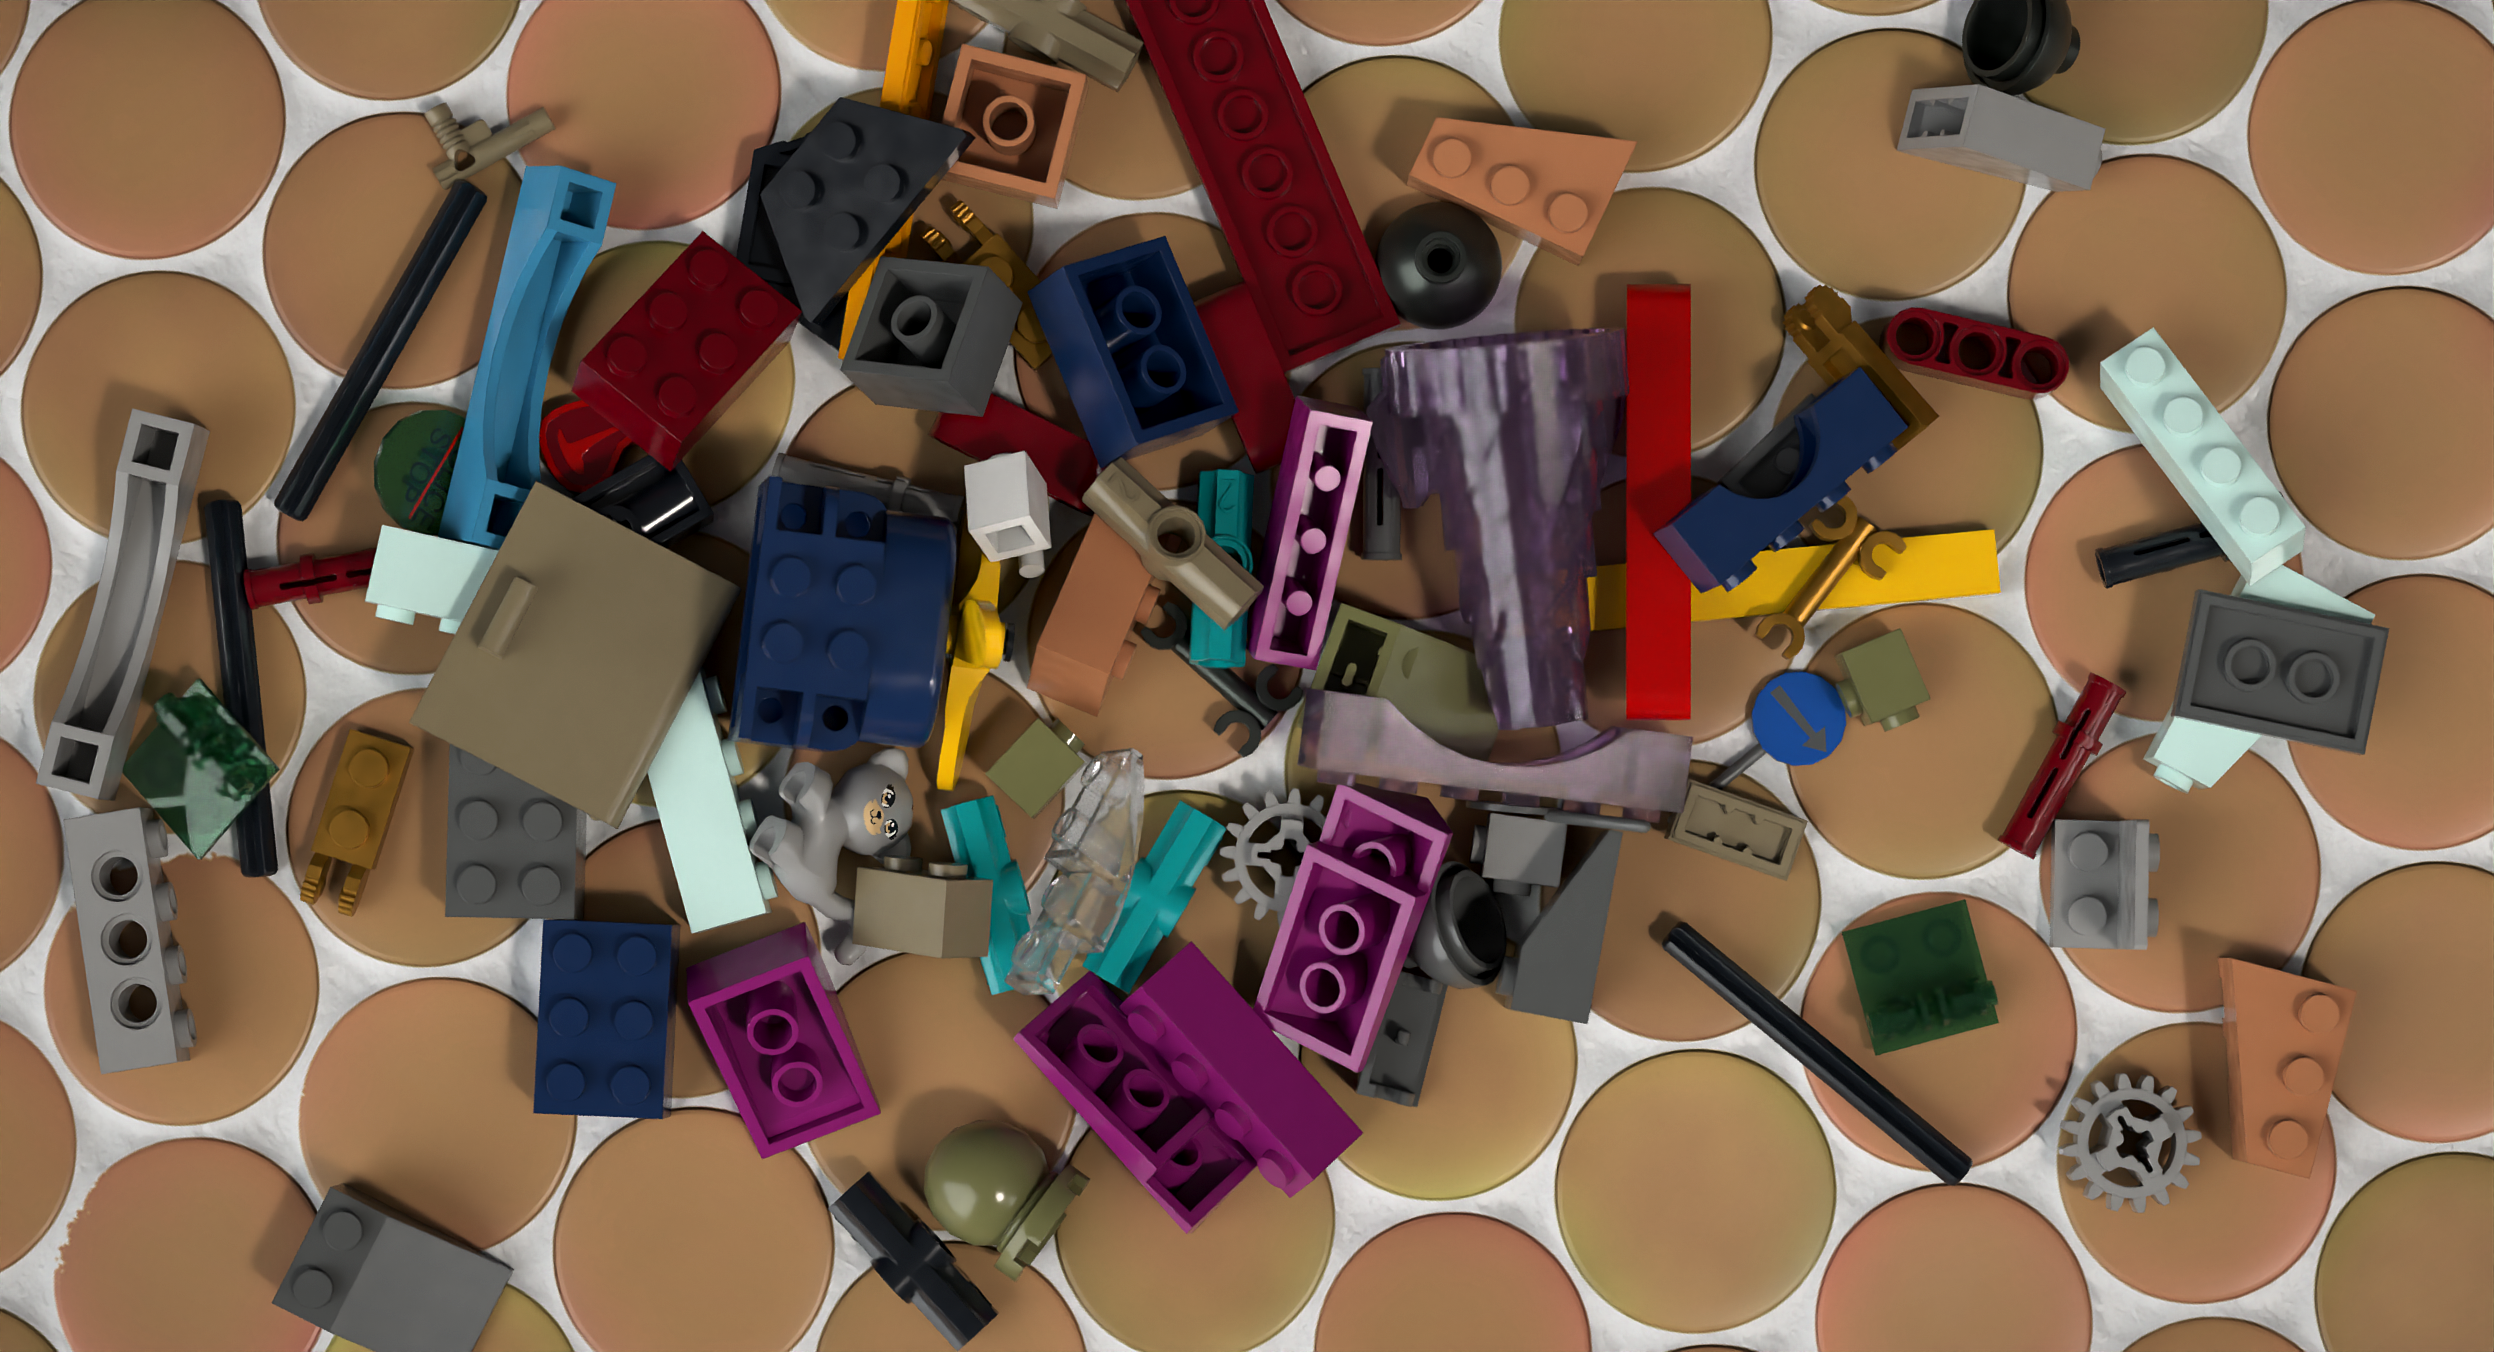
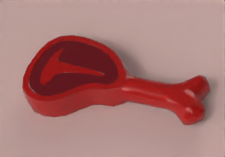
(581, 446)

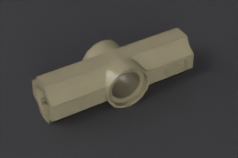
(1064, 34)
(1143, 514)

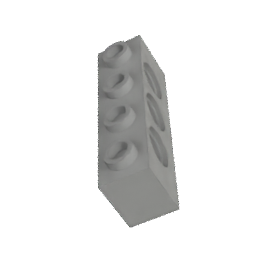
(102, 912)

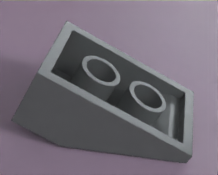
(1561, 949)
(389, 1279)

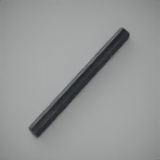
(380, 350)
(240, 671)
(1817, 1053)

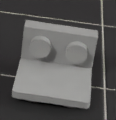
(2102, 884)

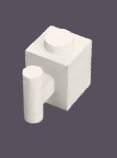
(1009, 510)

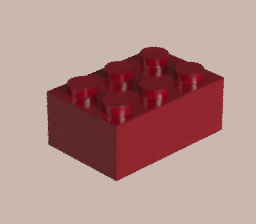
(686, 351)

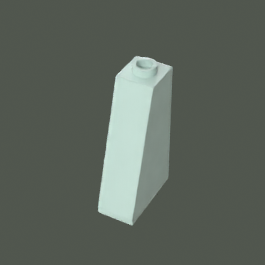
(2202, 753)

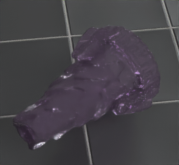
(1518, 452)

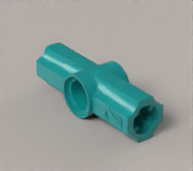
(1226, 511)
(980, 842)
(1157, 895)

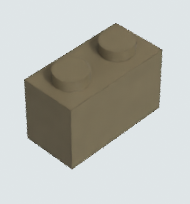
(922, 910)

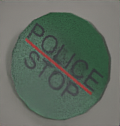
(417, 468)

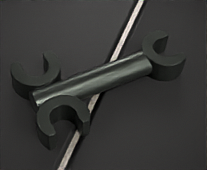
(1254, 707)

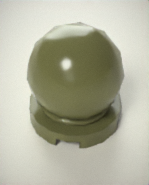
(997, 1189)

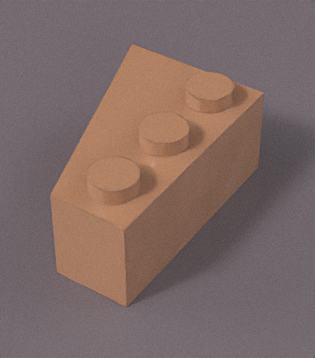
(1524, 179)
(1094, 618)
(2281, 1061)

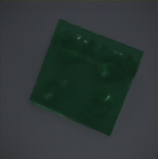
(198, 767)
(1920, 977)

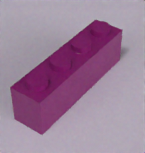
(1307, 531)
(1240, 1070)

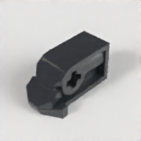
(651, 501)

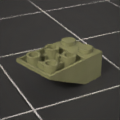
(1420, 675)

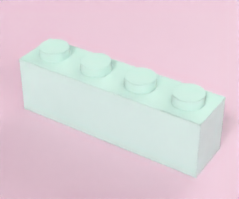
(2202, 456)
(425, 577)
(705, 818)

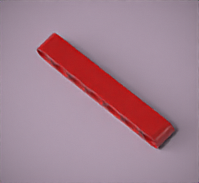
(1656, 491)

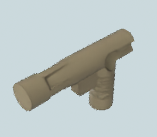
(480, 141)

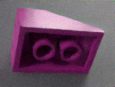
(781, 1040)

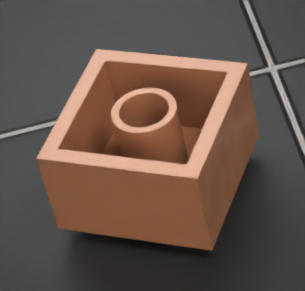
(1021, 122)

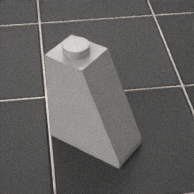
(2002, 137)

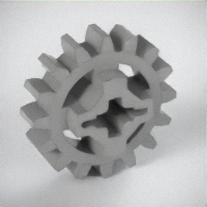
(1246, 853)
(2155, 1129)

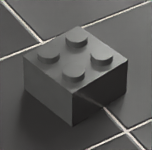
(931, 336)

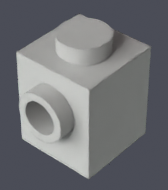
(1519, 852)

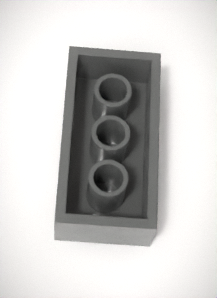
(510, 846)

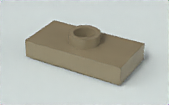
(1737, 830)

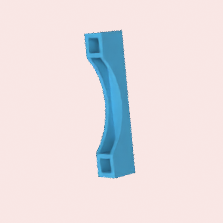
(548, 250)

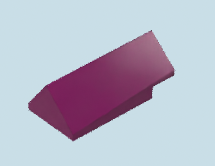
(1352, 921)
(1135, 1102)

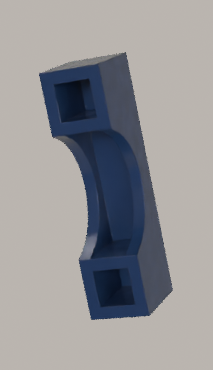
(1838, 434)

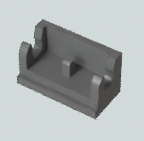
(1404, 1041)

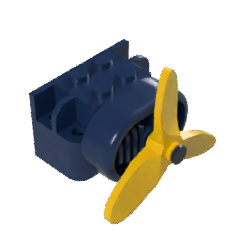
(856, 626)

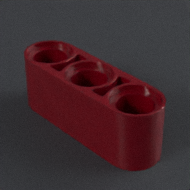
(2004, 346)
(1251, 373)
(1059, 456)

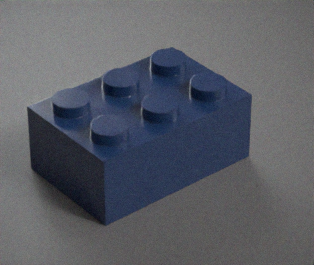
(1132, 351)
(606, 1019)

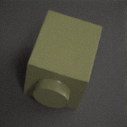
(1038, 765)

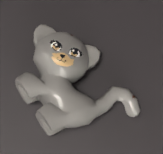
(864, 813)

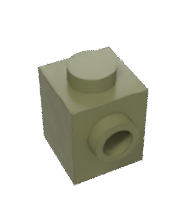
(1881, 681)

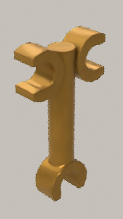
(1854, 540)

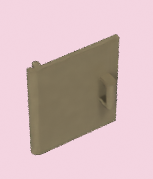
(576, 655)

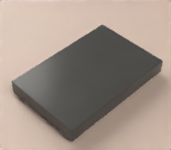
(2280, 672)

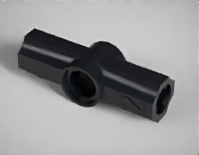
(913, 1261)

